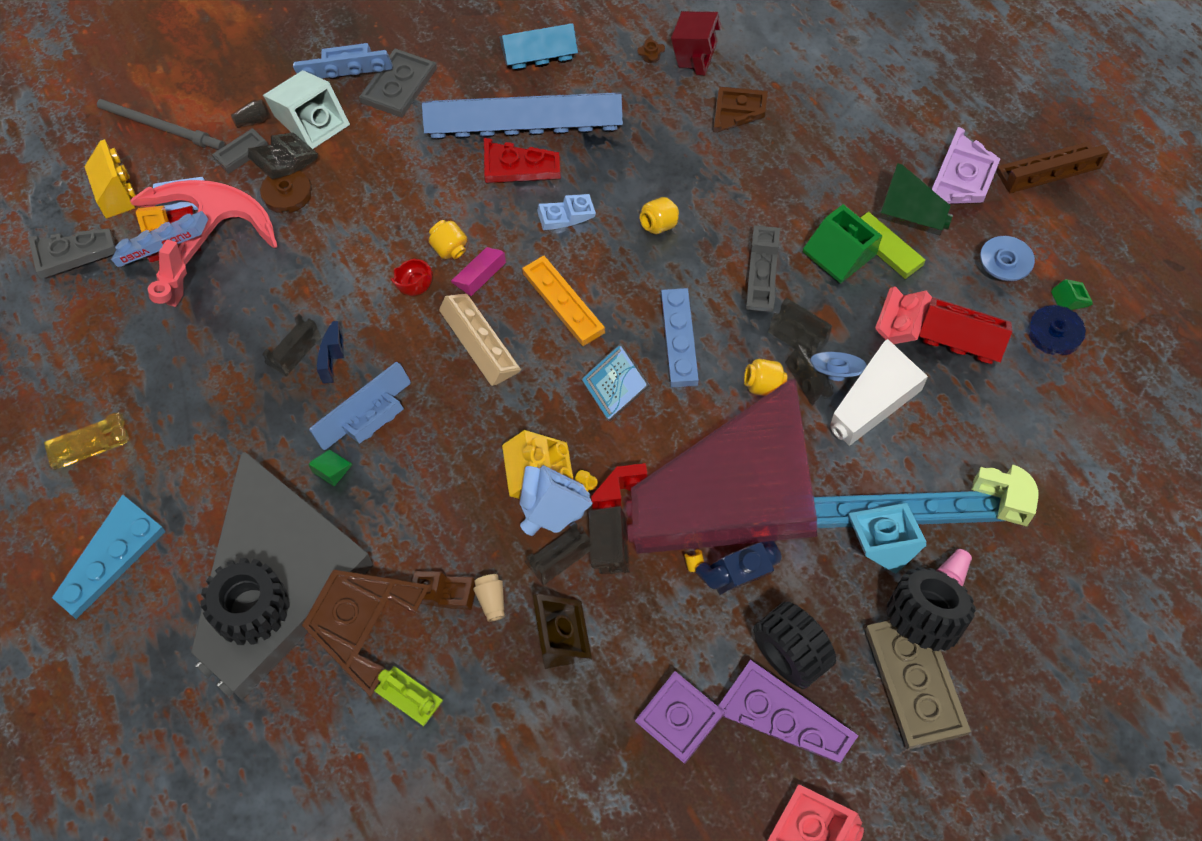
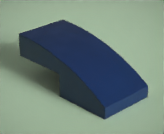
(331, 348)

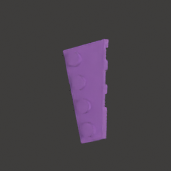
(780, 712)

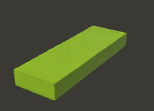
(895, 250)

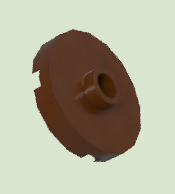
(286, 192)

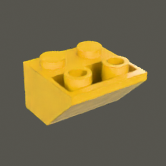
(109, 181)
(556, 458)

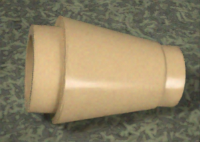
(490, 596)

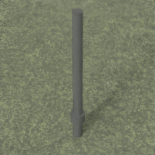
(197, 137)

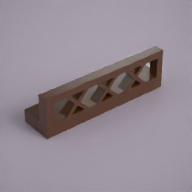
(1052, 166)

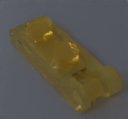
(86, 441)

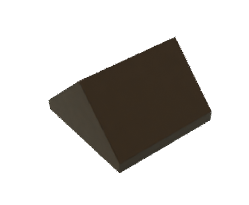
(561, 631)

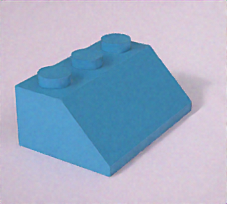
(539, 45)

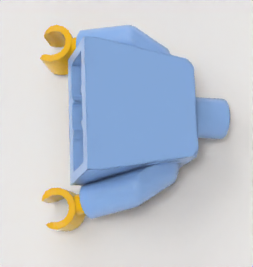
(550, 497)

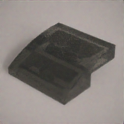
(283, 156)

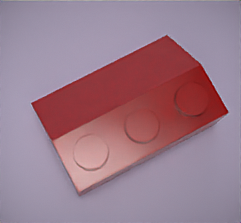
(966, 330)

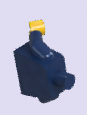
(737, 567)

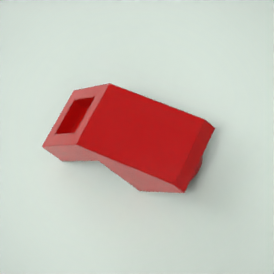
(622, 477)

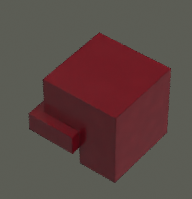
(695, 39)

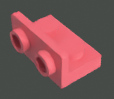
(903, 315)

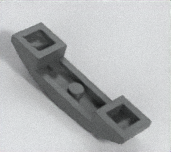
(763, 269)

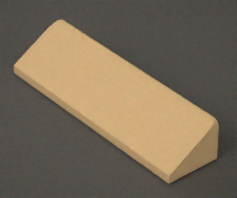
(478, 338)

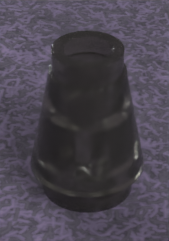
(250, 114)

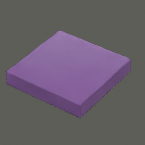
(680, 717)

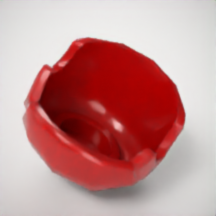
(412, 277)

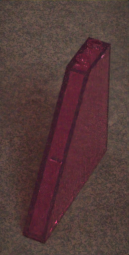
(731, 486)

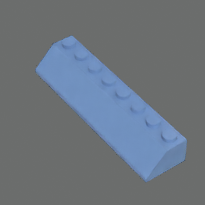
(522, 113)

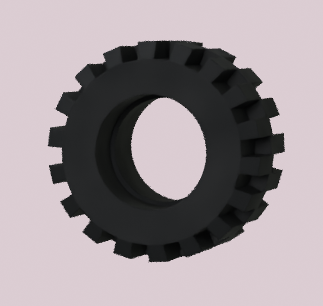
(233, 582)
(930, 609)
(794, 644)

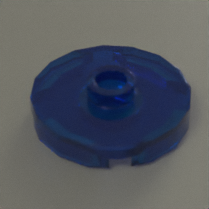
(1053, 340)

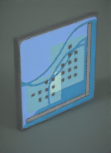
(615, 382)

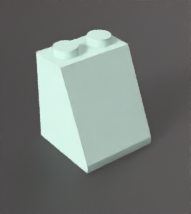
(307, 108)

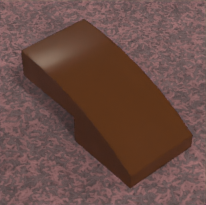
(446, 591)

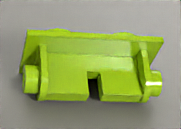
(407, 695)

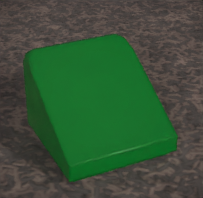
(1071, 295)
(330, 467)

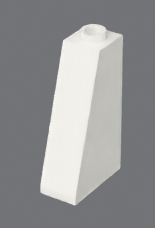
(878, 392)

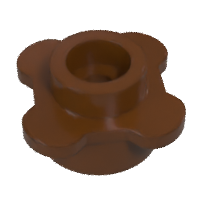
(651, 51)

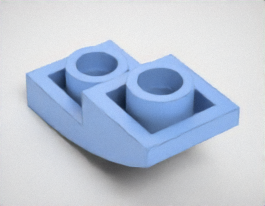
(567, 213)

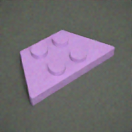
(965, 171)

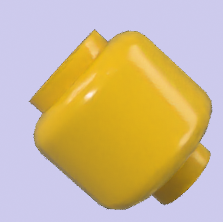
(659, 215)
(447, 239)
(764, 376)

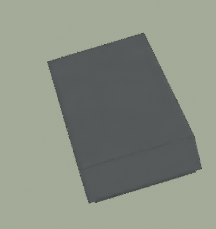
(236, 152)

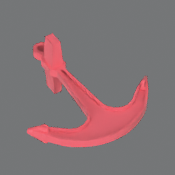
(217, 203)

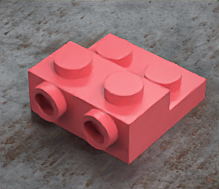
(816, 819)

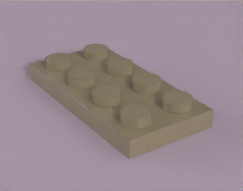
(917, 688)

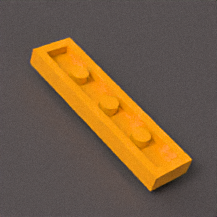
(563, 300)

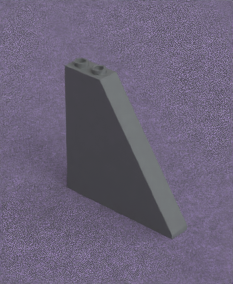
(302, 549)

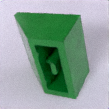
(843, 243)

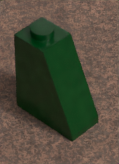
(915, 204)

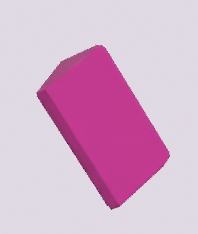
(479, 270)

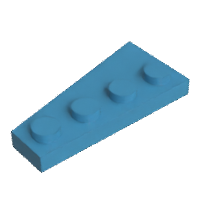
(109, 554)

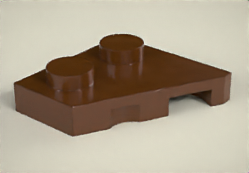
(738, 107)

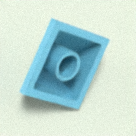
(888, 535)

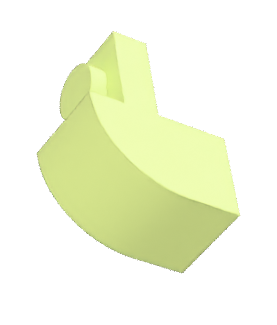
(1015, 489)

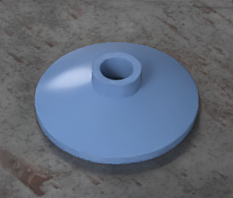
(1007, 250)
(838, 365)

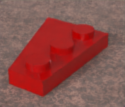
(512, 163)

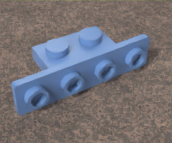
(345, 61)
(364, 410)

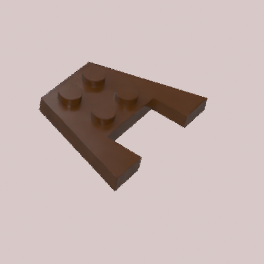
(347, 614)

